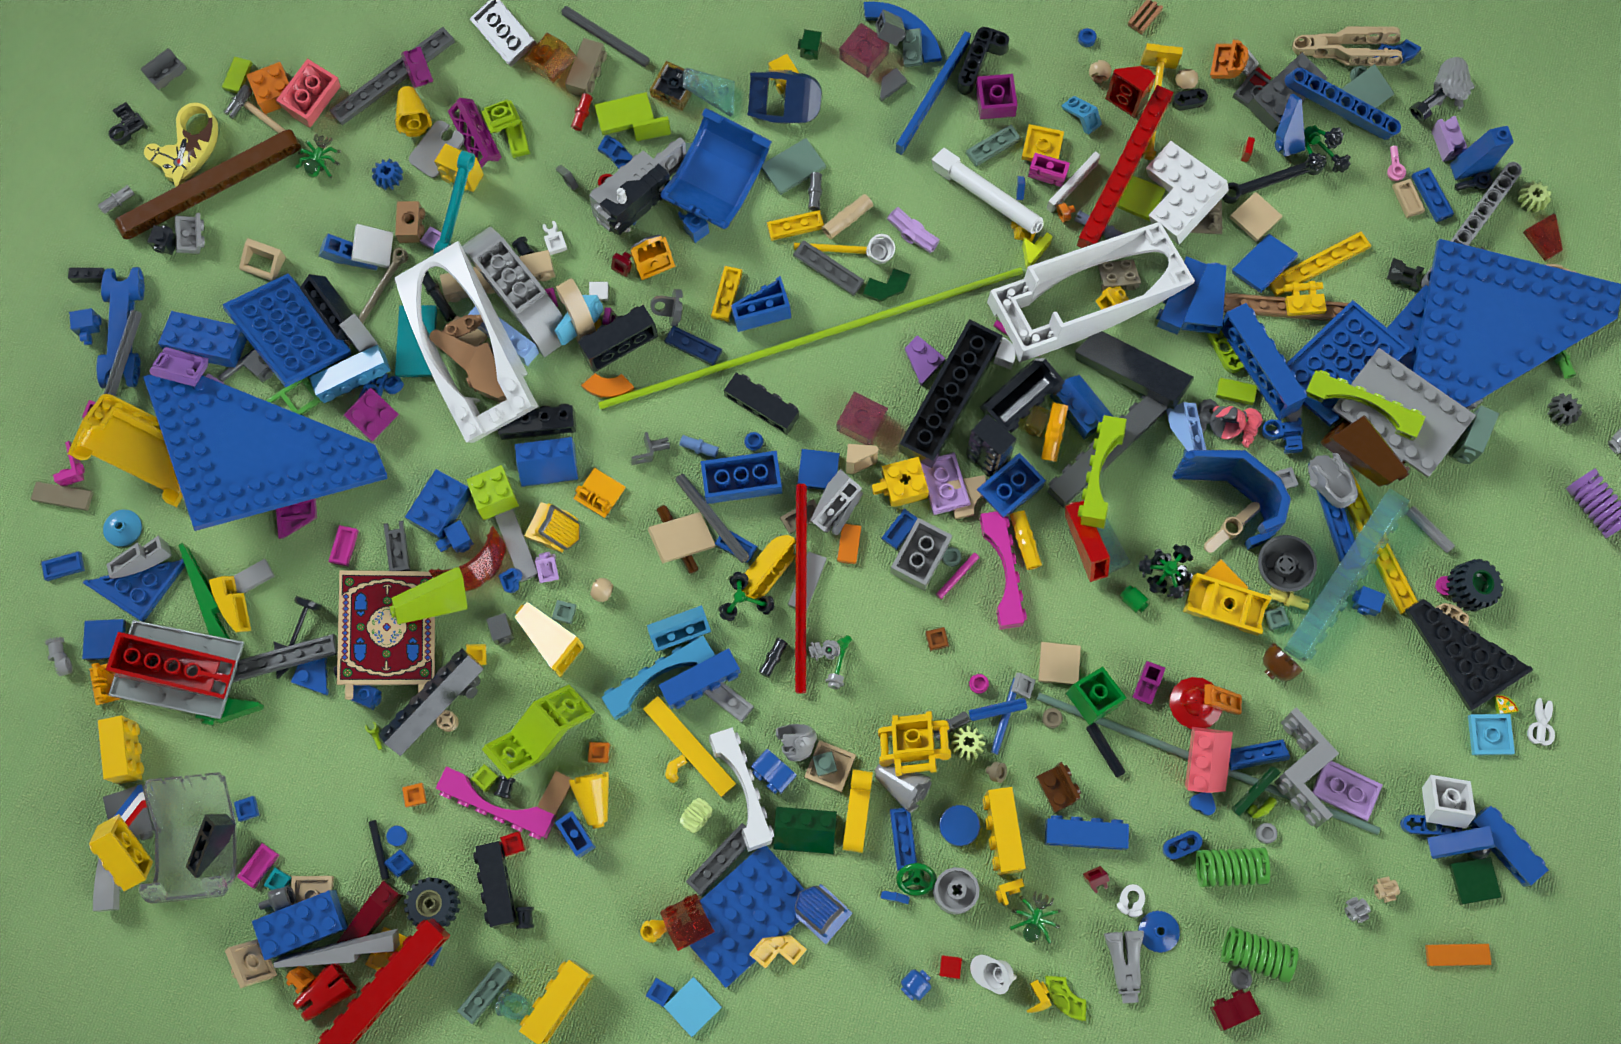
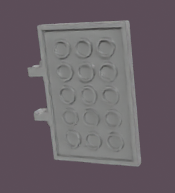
(1443, 421)

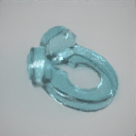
(507, 995)

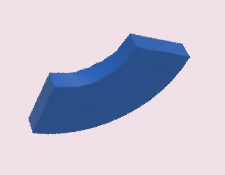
(1408, 49)

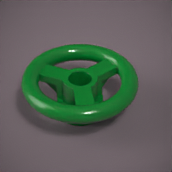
(916, 877)

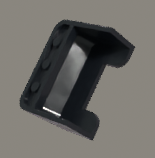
(1022, 393)

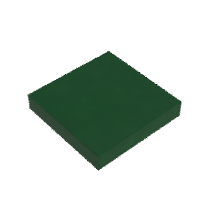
(1475, 881)

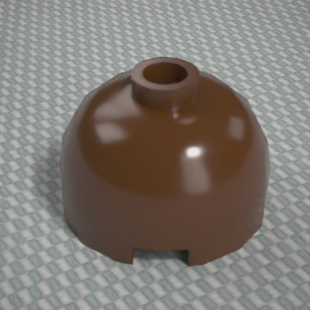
(1279, 664)

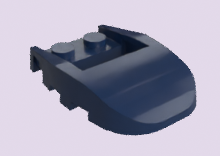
(801, 96)

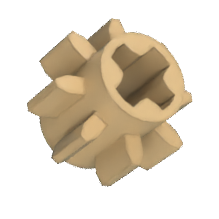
(1386, 889)

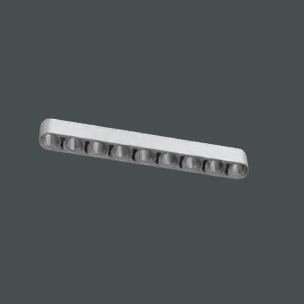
(1485, 206)

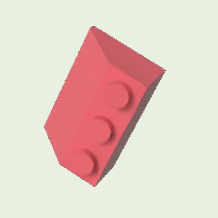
(309, 93)
(1208, 760)

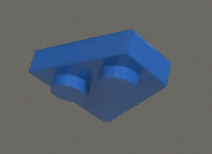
(312, 676)

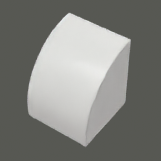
(1005, 354)

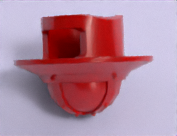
(1189, 706)

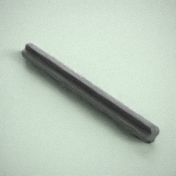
(605, 36)
(123, 353)
(712, 518)

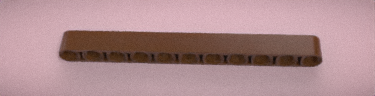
(207, 184)

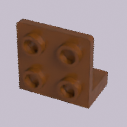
(1059, 787)

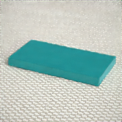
(409, 356)

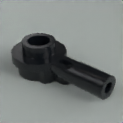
(1481, 181)

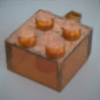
(550, 57)

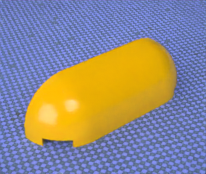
(769, 566)

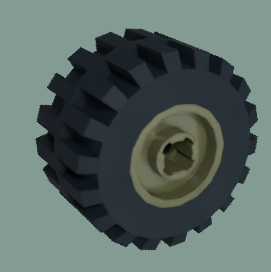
(431, 900)

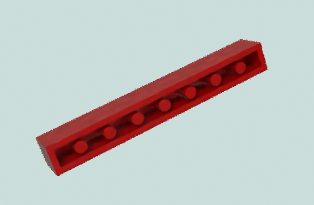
(387, 985)

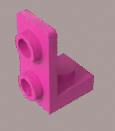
(70, 476)

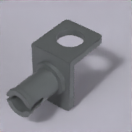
(651, 447)

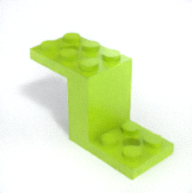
(538, 731)

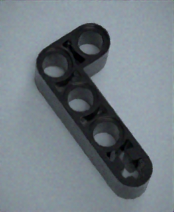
(976, 61)

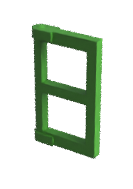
(282, 393)

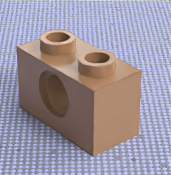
(406, 212)

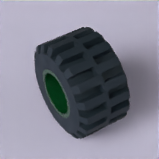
(1475, 585)

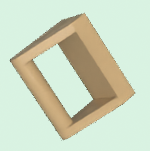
(252, 246)
(860, 457)

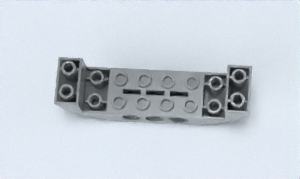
(516, 288)

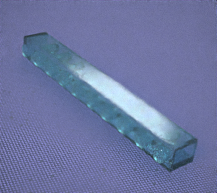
(1346, 575)

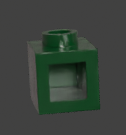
(810, 44)

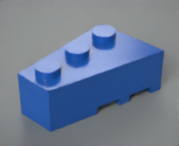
(762, 307)

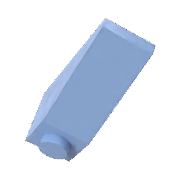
(1186, 425)

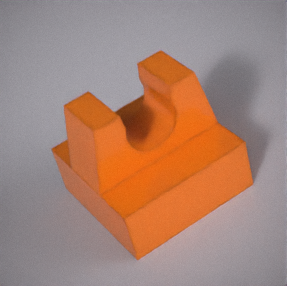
(300, 978)

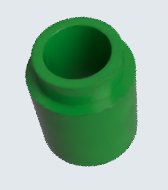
(1134, 599)

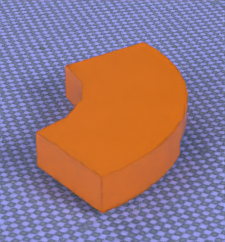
(607, 387)

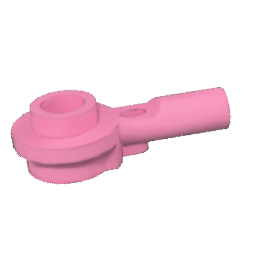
(1395, 171)

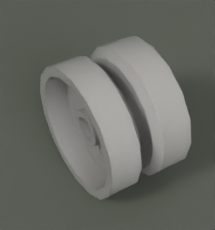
(967, 886)

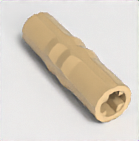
(847, 216)

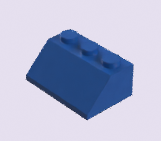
(1083, 405)
(546, 461)

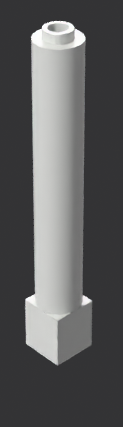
(950, 167)

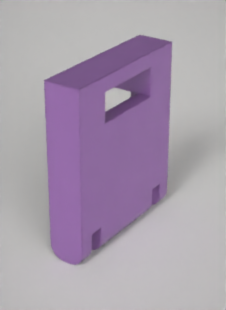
(179, 366)

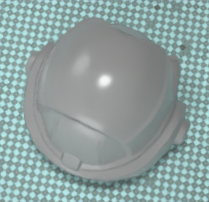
(797, 741)

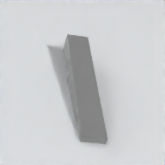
(342, 952)

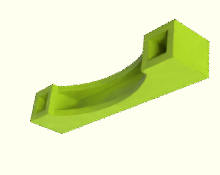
(1405, 421)
(1111, 434)

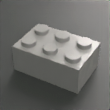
(921, 554)

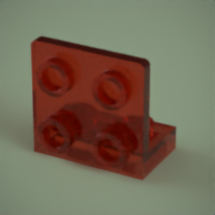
(686, 922)

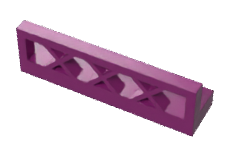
(475, 127)

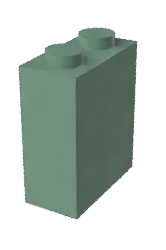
(1475, 436)

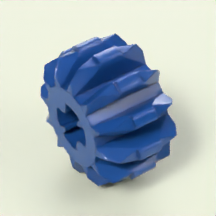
(380, 174)

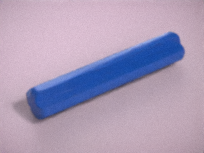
(998, 709)

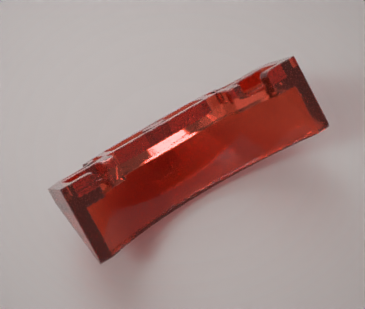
(483, 565)

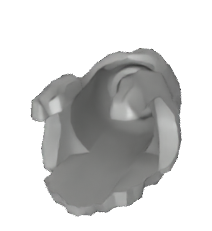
(1454, 80)
(1333, 480)

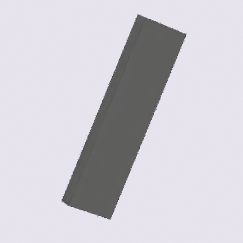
(828, 268)
(718, 861)

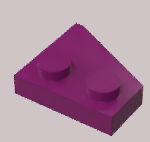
(295, 517)

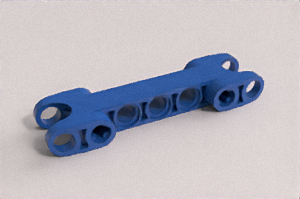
(122, 301)

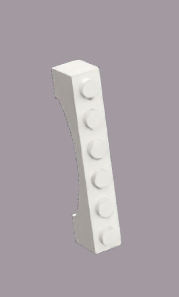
(726, 746)

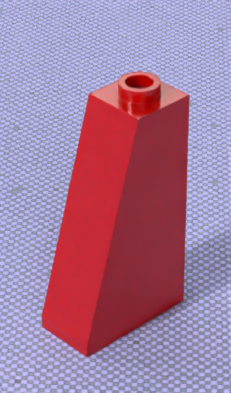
(1088, 543)

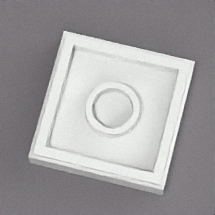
(372, 246)

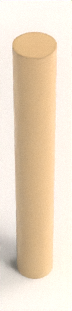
(263, 117)

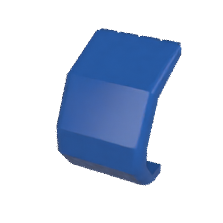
(717, 170)
(1248, 477)

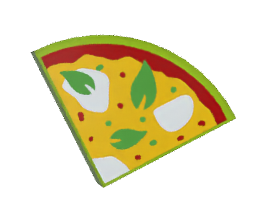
(1504, 705)

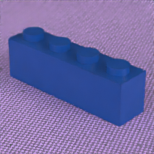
(1177, 305)
(700, 678)
(1086, 833)
(1510, 848)

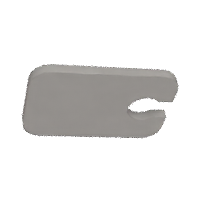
(430, 146)

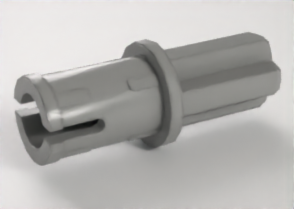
(116, 199)

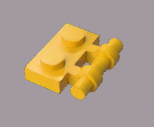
(1305, 304)

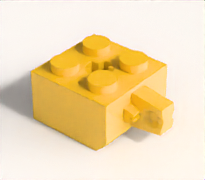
(898, 492)

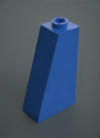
(1483, 153)
(1208, 302)

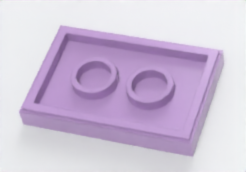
(943, 471)
(1347, 790)

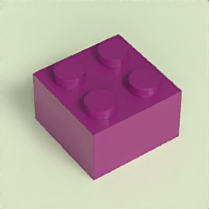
(996, 96)
(370, 414)

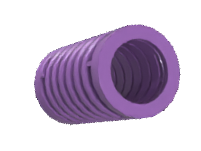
(1597, 503)

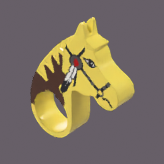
(190, 151)

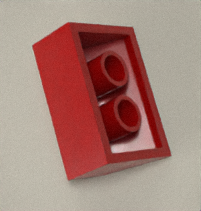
(1130, 88)

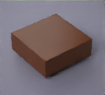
(937, 639)

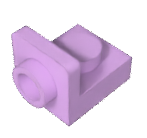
(546, 567)

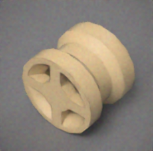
(444, 718)

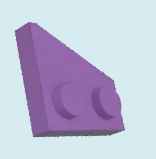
(923, 359)

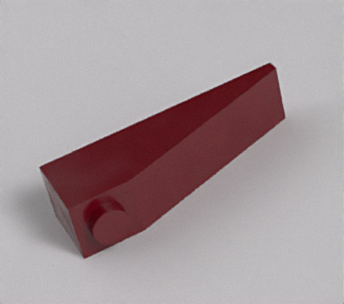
(372, 912)

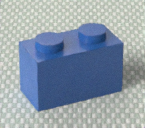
(575, 834)

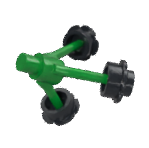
(739, 582)

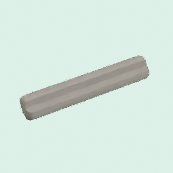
(1430, 529)

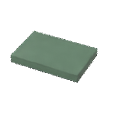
(1369, 87)
(793, 166)

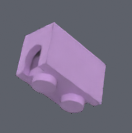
(1449, 138)

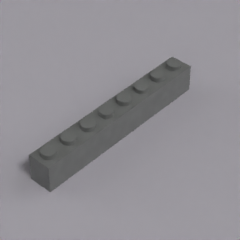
(1074, 477)

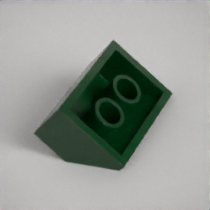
(805, 830)

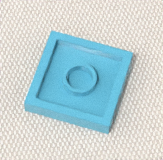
(1491, 734)
(692, 1007)

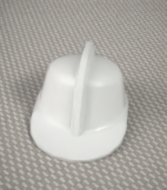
(992, 973)

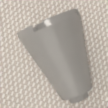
(906, 788)

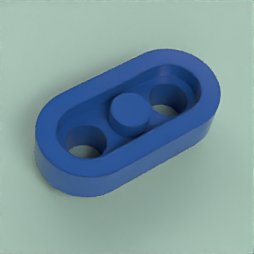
(1181, 845)

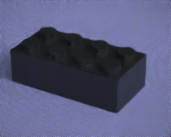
(618, 338)
(990, 446)

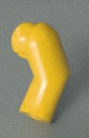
(672, 768)

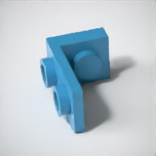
(1086, 112)

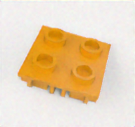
(599, 492)
(101, 684)

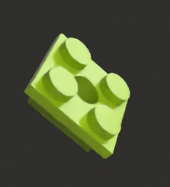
(500, 116)

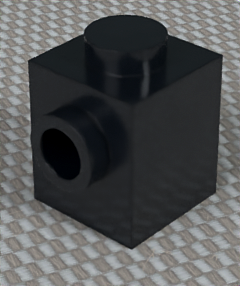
(162, 240)

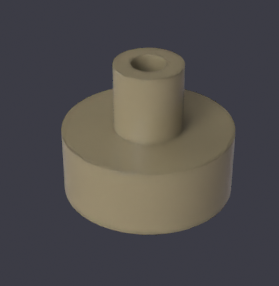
(997, 772)

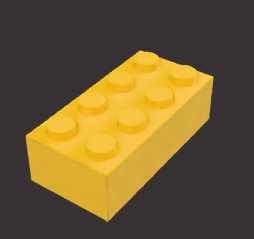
(1004, 830)
(556, 1002)

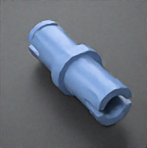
(699, 446)

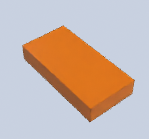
(849, 544)

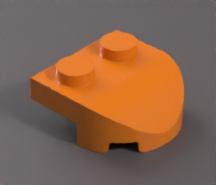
(1229, 60)

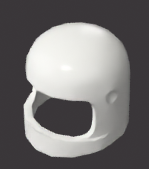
(880, 249)

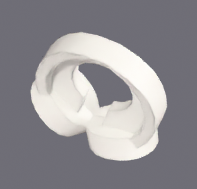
(1122, 905)

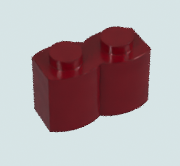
(1234, 1010)

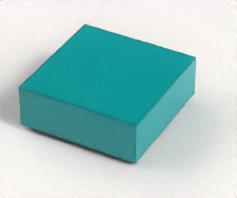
(277, 879)

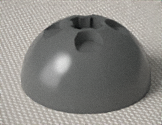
(1293, 557)

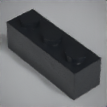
(86, 275)

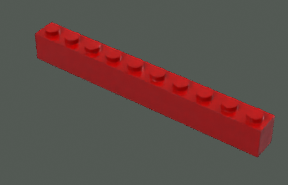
(1125, 167)

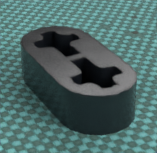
(1190, 99)

